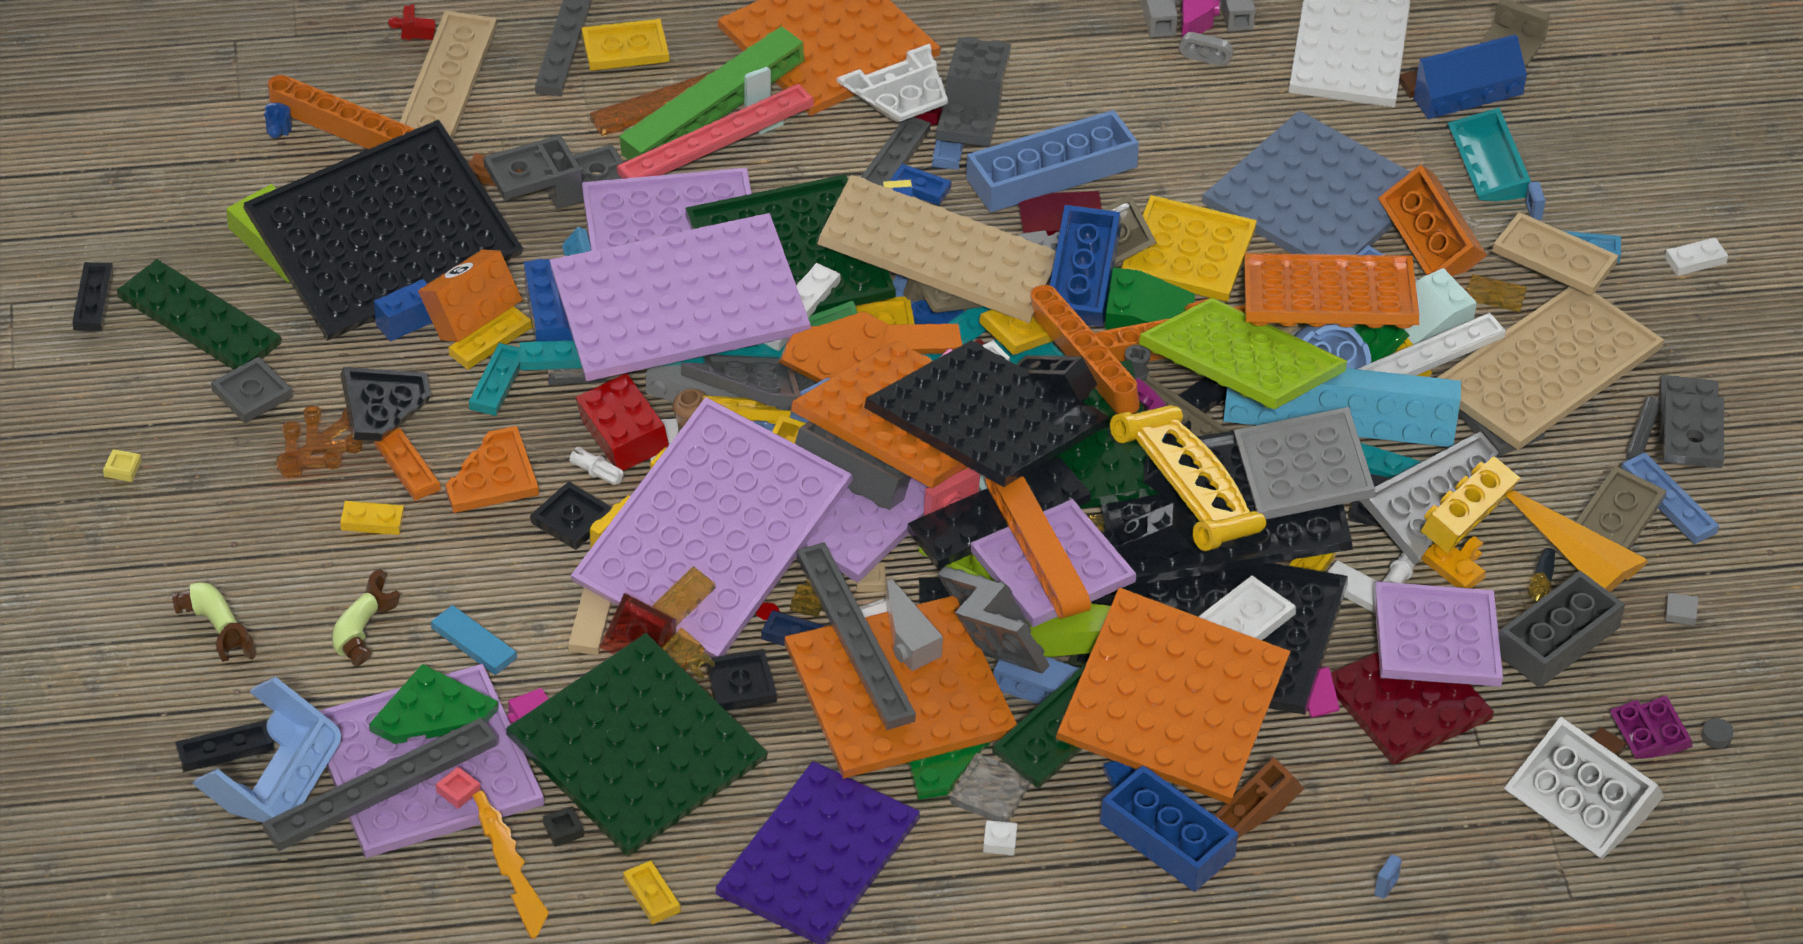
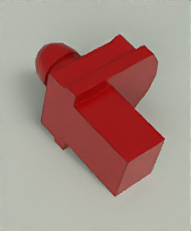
(413, 26)

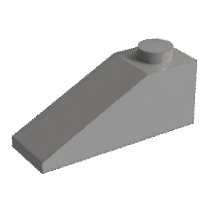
(913, 635)

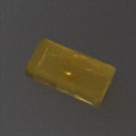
(1497, 293)
(685, 595)

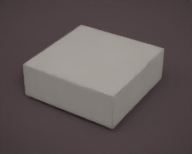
(1681, 609)

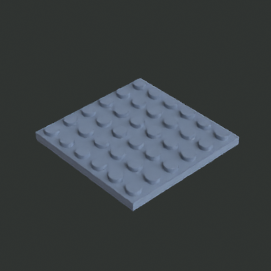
(1310, 190)

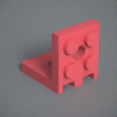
(951, 490)

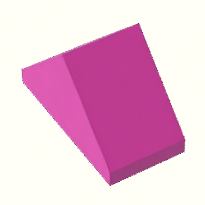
(1324, 696)

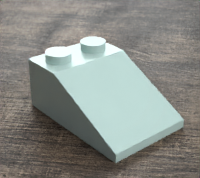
(1441, 306)

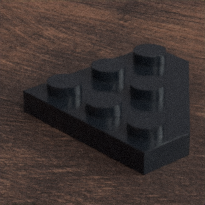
(381, 399)

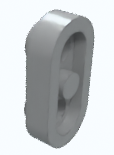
(1206, 48)

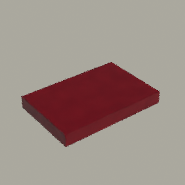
(1047, 210)

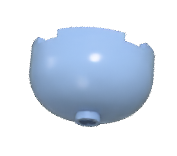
(1339, 341)

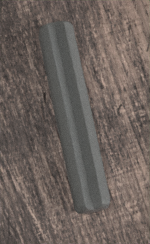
(1643, 427)

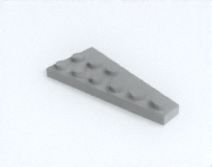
(1408, 496)

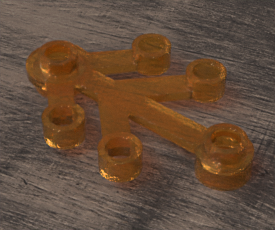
(293, 461)

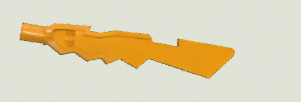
(509, 862)

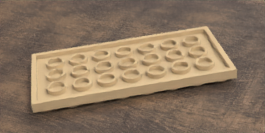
(937, 247)
(1550, 365)

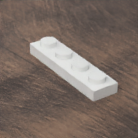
(812, 289)

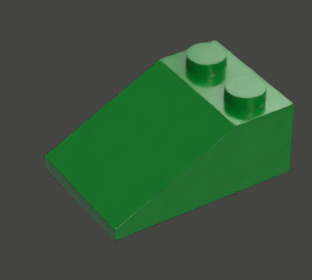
(1142, 298)

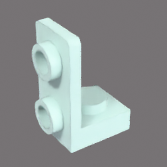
(756, 88)

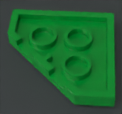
(430, 707)
(939, 773)

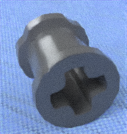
(1139, 357)

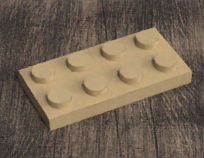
(1555, 253)

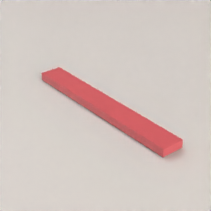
(717, 134)

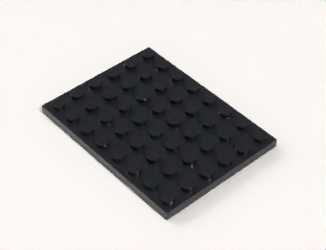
(378, 225)
(1282, 539)
(1305, 635)

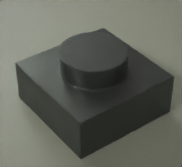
(563, 826)

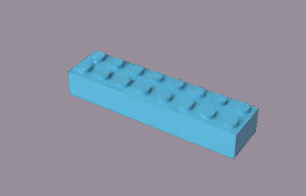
(1380, 404)

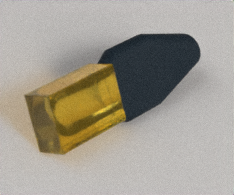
(1541, 582)

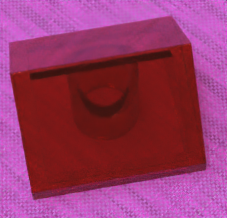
(635, 619)

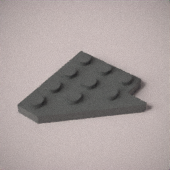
(747, 376)

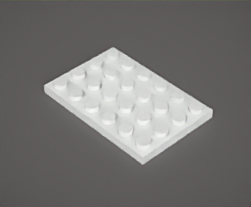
(1350, 50)

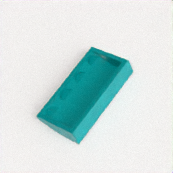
(1490, 156)

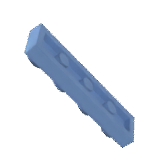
(1678, 504)

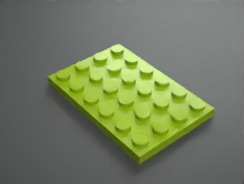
(1242, 356)

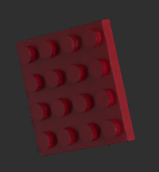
(1406, 714)

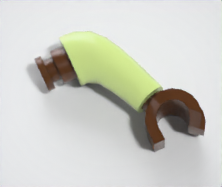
(209, 602)
(348, 630)

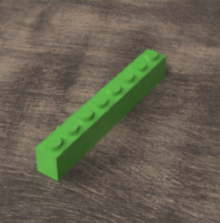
(713, 95)

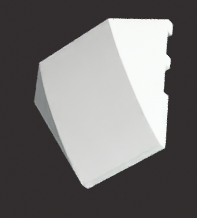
(902, 88)

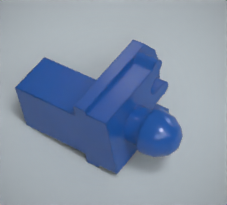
(277, 119)

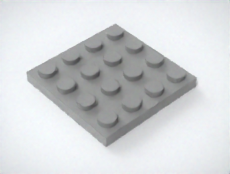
(1304, 463)

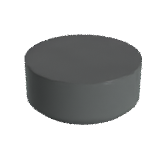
(1717, 733)

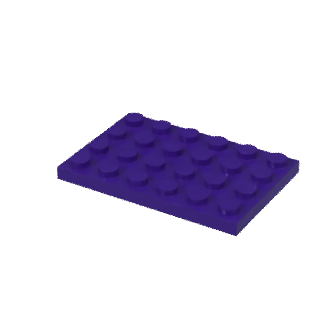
(817, 853)

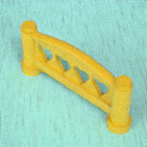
(1215, 524)

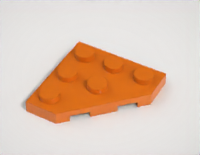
(833, 346)
(493, 473)

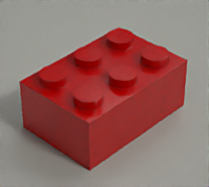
(622, 422)

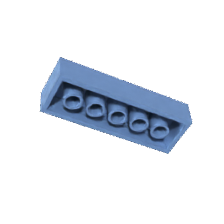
(1052, 160)

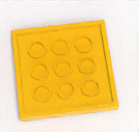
(1194, 247)

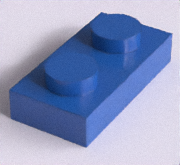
(924, 185)

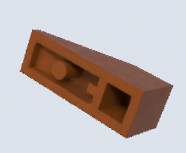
(1260, 798)

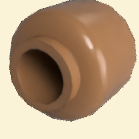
(686, 404)

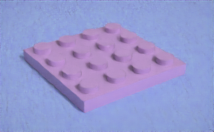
(1089, 551)
(1437, 634)

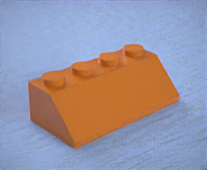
(1432, 223)

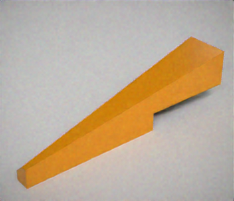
(1583, 548)

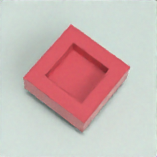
(457, 787)

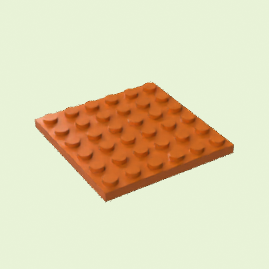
(835, 40)
(1330, 290)
(841, 411)
(1173, 695)
(952, 696)

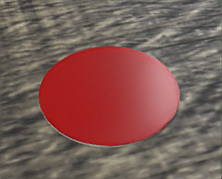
(765, 610)

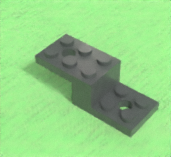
(973, 91)
(551, 167)
(1691, 421)
(994, 619)

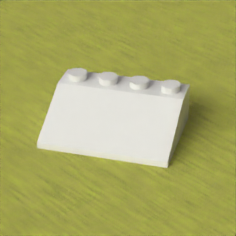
(1584, 789)

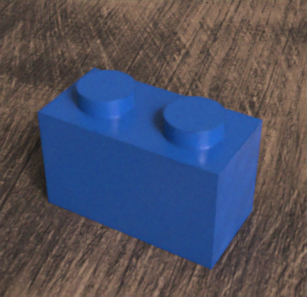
(401, 311)

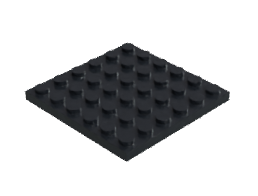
(986, 413)

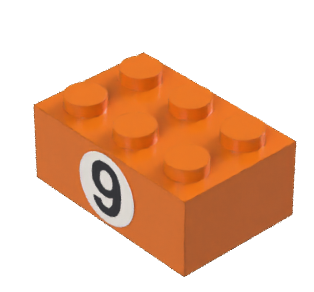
(470, 295)

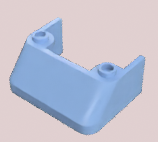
(305, 749)

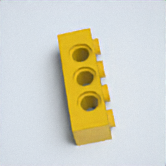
(1469, 504)

